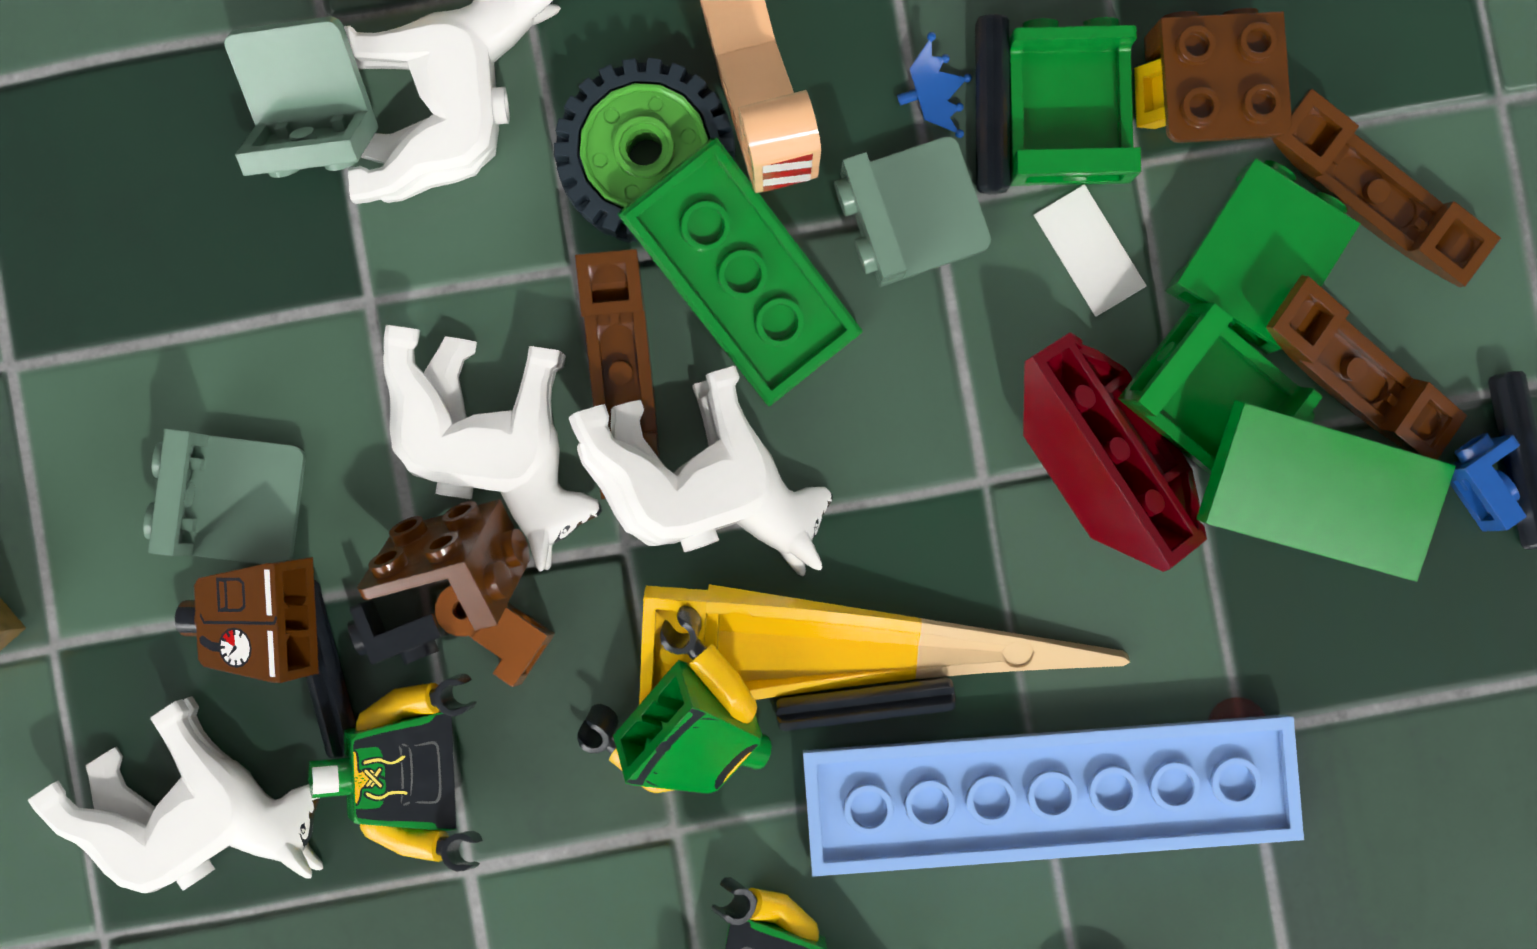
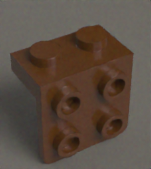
(1222, 74)
(466, 545)

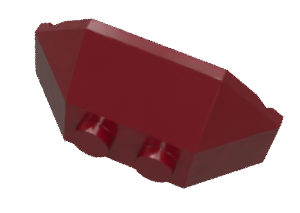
(1105, 459)

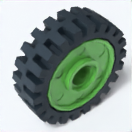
(616, 114)

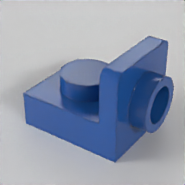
(1482, 489)

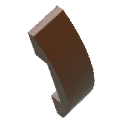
(1381, 195)
(617, 335)
(1361, 376)

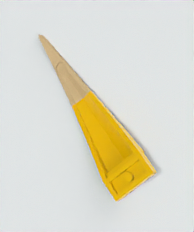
(814, 646)

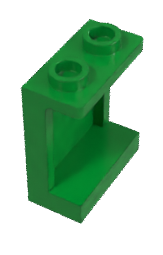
(1072, 103)
(1261, 247)
(1197, 376)

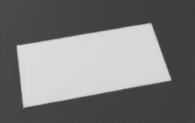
(1090, 250)

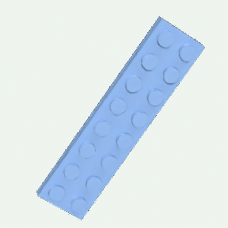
(1053, 795)

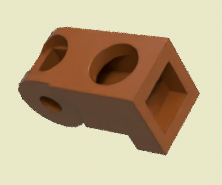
(514, 639)

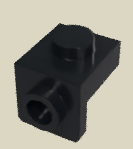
(410, 640)

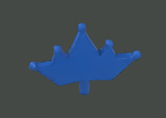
(934, 88)

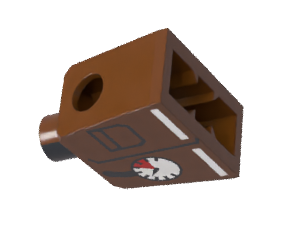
(255, 621)

